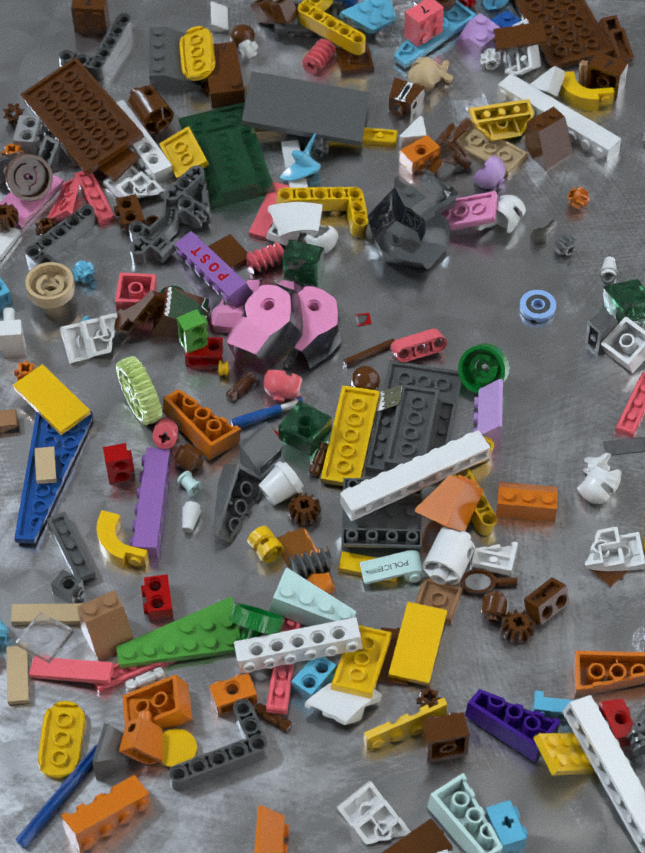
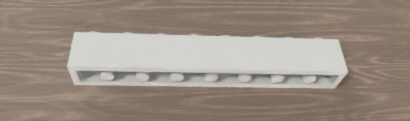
(581, 130)
(414, 475)
(609, 764)

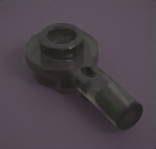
(539, 235)

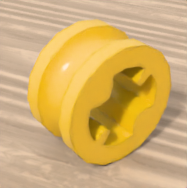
(223, 368)

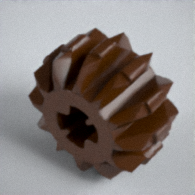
(8, 217)
(304, 509)
(518, 626)

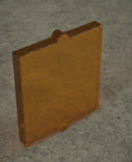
(294, 543)

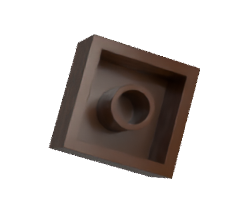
(90, 16)
(607, 73)
(445, 736)

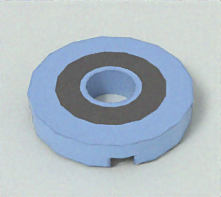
(539, 297)

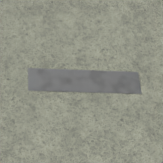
(624, 446)

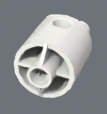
(449, 556)

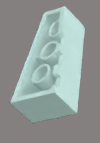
(307, 603)

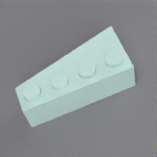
(463, 817)

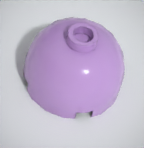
(491, 173)

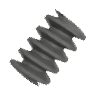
(312, 562)

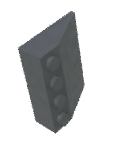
(165, 60)

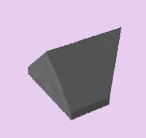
(55, 155)

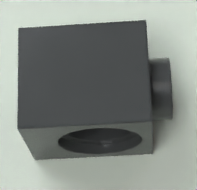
(65, 580)

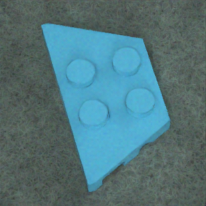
(371, 15)

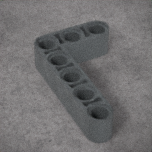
(107, 52)
(60, 236)
(226, 753)

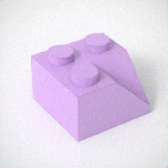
(478, 36)

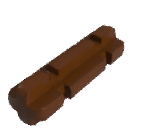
(240, 386)
(318, 459)
(273, 718)

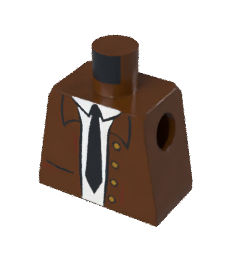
(405, 97)

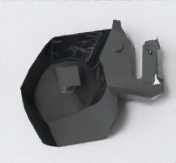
(411, 228)

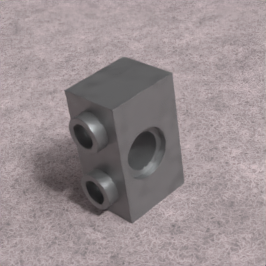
(598, 329)

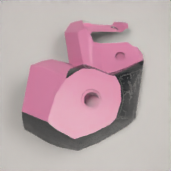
(320, 321)
(263, 324)

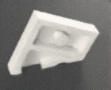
(495, 558)

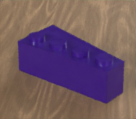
(510, 722)

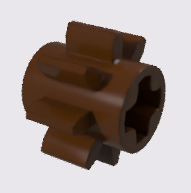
(8, 113)
(44, 225)
(426, 695)

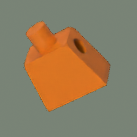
(142, 740)

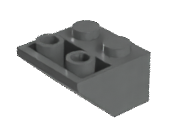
(261, 450)

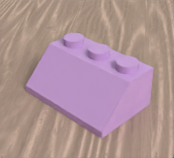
(490, 411)

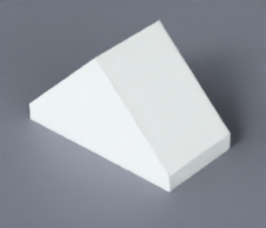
(550, 81)
(412, 133)

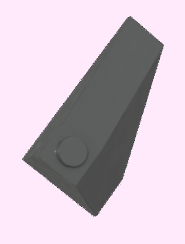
(235, 498)

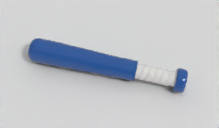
(251, 418)

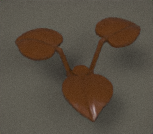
(460, 156)

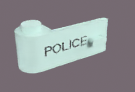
(391, 566)

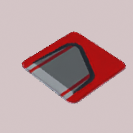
(363, 319)

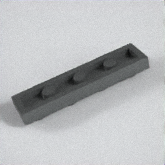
(70, 546)

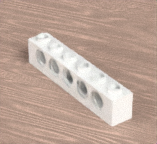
(150, 156)
(298, 645)

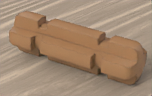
(583, 70)

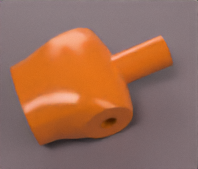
(323, 581)

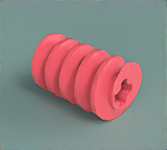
(318, 56)
(264, 256)
(163, 440)

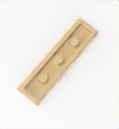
(64, 613)

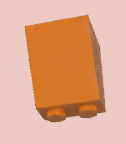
(452, 502)

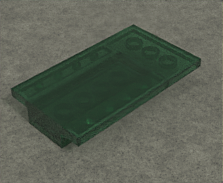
(234, 156)

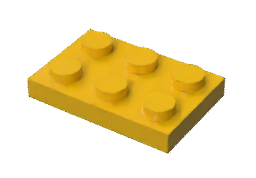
(183, 152)
(563, 754)

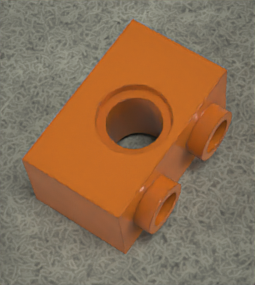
(419, 154)
(225, 702)

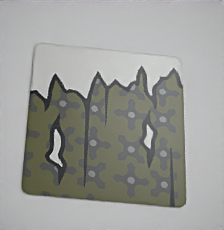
(389, 398)

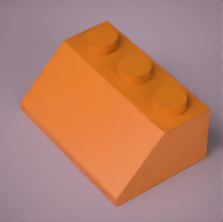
(527, 501)
(270, 831)

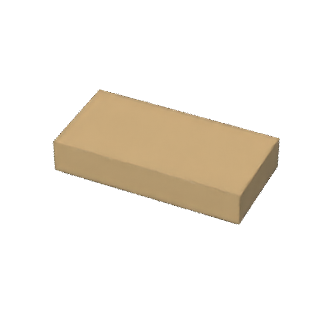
(45, 465)

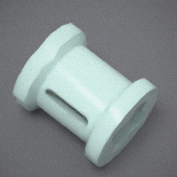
(189, 483)

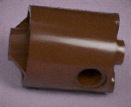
(150, 109)

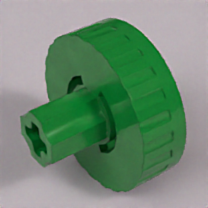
(490, 356)
(255, 620)

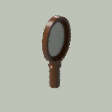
(482, 581)

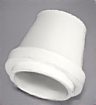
(281, 484)

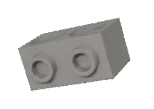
(28, 133)

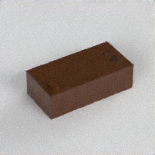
(226, 80)

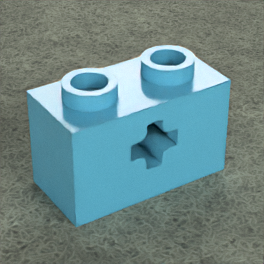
(505, 816)

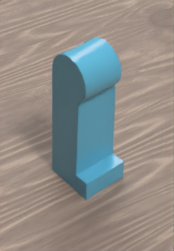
(550, 707)

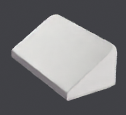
(219, 18)

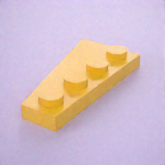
(404, 726)

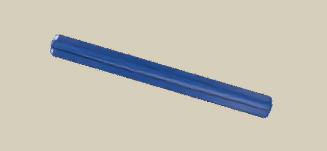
(56, 799)

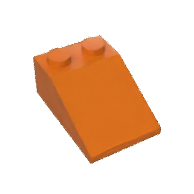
(165, 699)

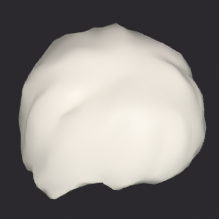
(326, 238)

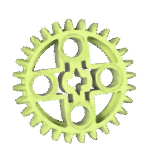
(139, 390)

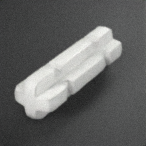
(145, 679)

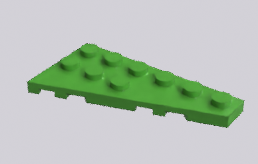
(191, 637)

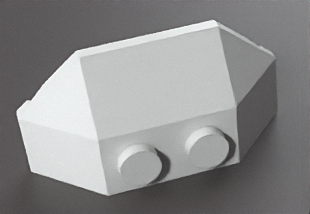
(522, 59)

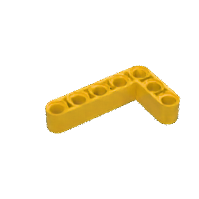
(314, 18)
(333, 199)
(484, 512)

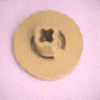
(51, 294)

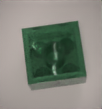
(303, 262)
(625, 300)
(305, 428)

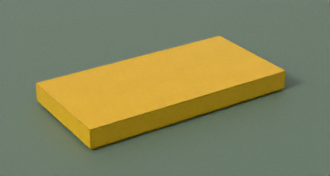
(51, 399)
(418, 643)
(360, 669)

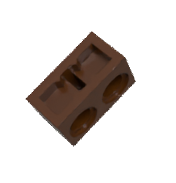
(128, 211)
(546, 600)

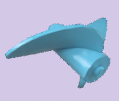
(303, 165)

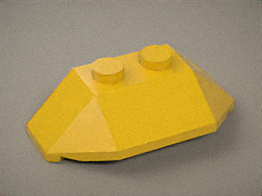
(502, 119)

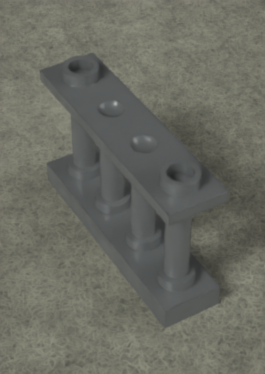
(298, 32)

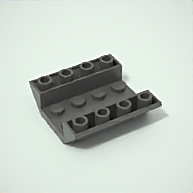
(387, 527)

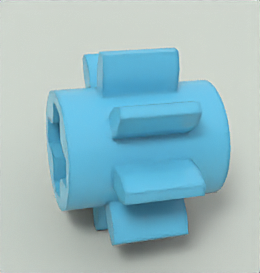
(83, 271)

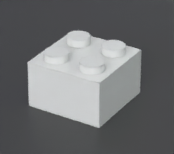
(626, 344)

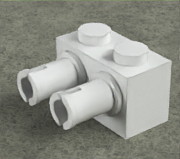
(12, 335)

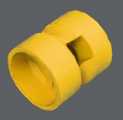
(265, 544)

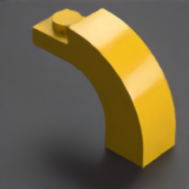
(582, 97)
(114, 550)

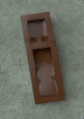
(617, 38)
(138, 313)

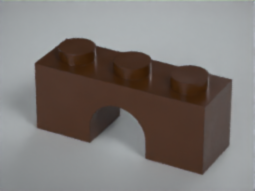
(274, 12)

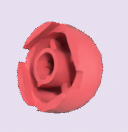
(281, 386)

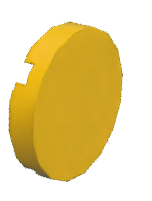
(177, 747)

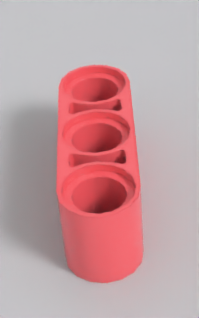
(426, 344)

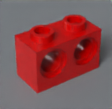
(208, 355)
(118, 463)
(157, 598)

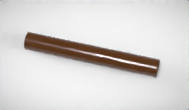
(368, 352)

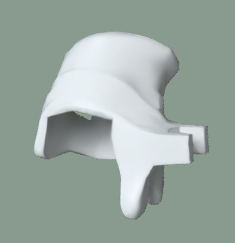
(508, 214)
(599, 482)

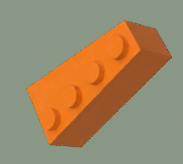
(200, 425)
(606, 671)
(105, 813)

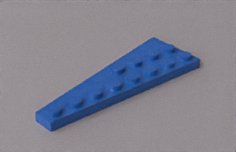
(39, 498)

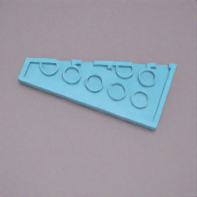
(453, 22)

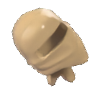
(428, 72)

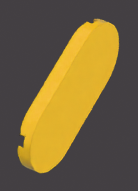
(197, 53)
(61, 740)

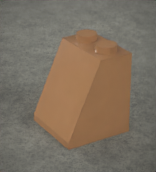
(104, 625)

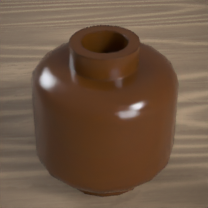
(188, 457)
(494, 606)

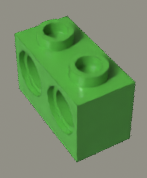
(192, 331)

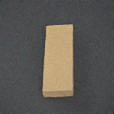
(17, 676)

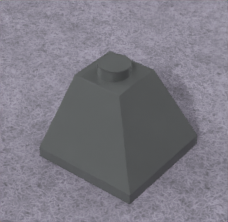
(107, 756)

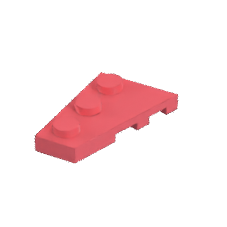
(65, 201)

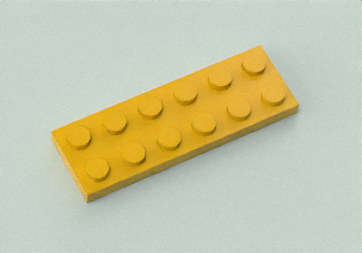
(350, 435)

